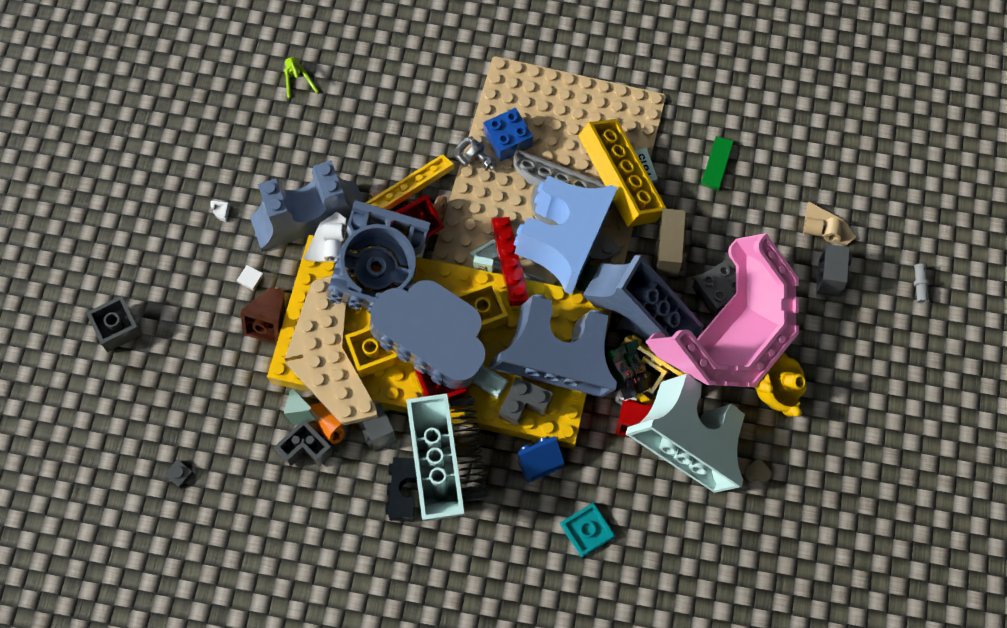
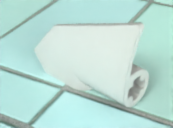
(327, 239)

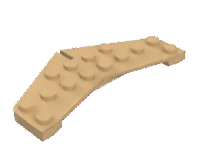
(323, 361)

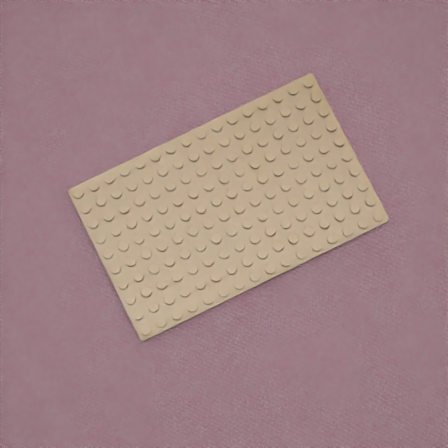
(556, 111)

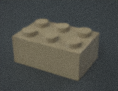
(671, 243)

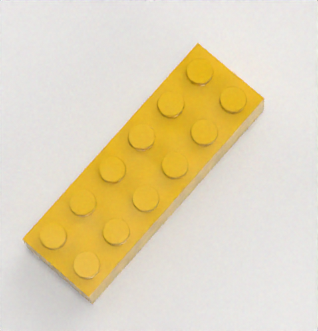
(621, 167)

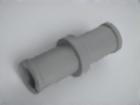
(921, 283)

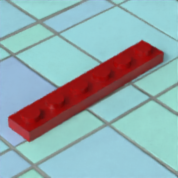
(509, 262)

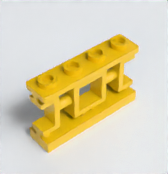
(647, 396)

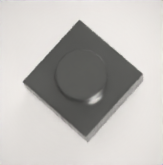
(178, 473)

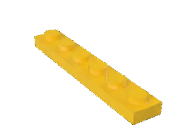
(412, 183)

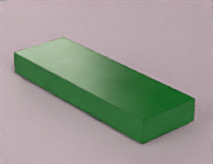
(717, 163)

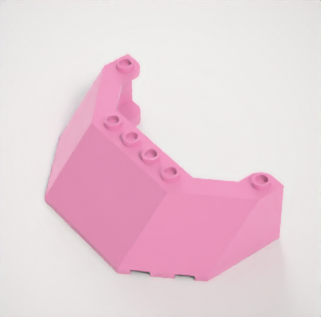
(750, 328)

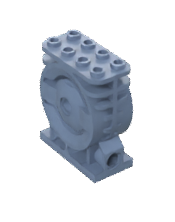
(384, 230)

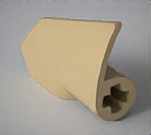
(824, 224)

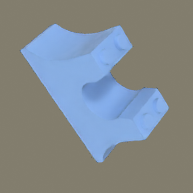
(564, 246)

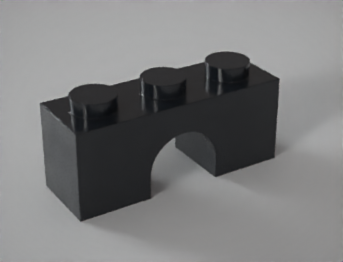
(400, 507)

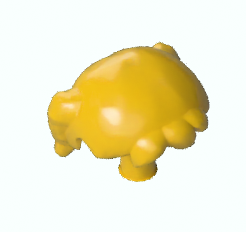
(783, 386)

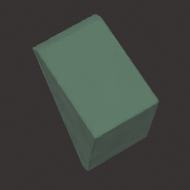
(298, 410)

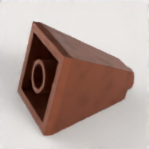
(264, 316)

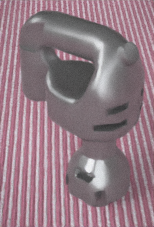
(475, 151)

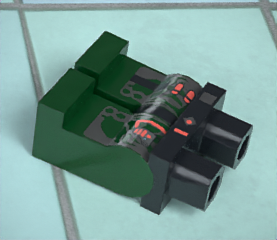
(627, 369)

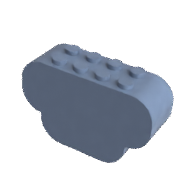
(431, 332)

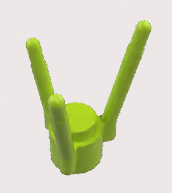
(293, 68)

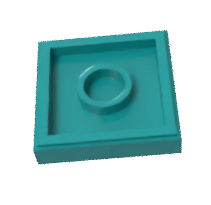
(587, 530)

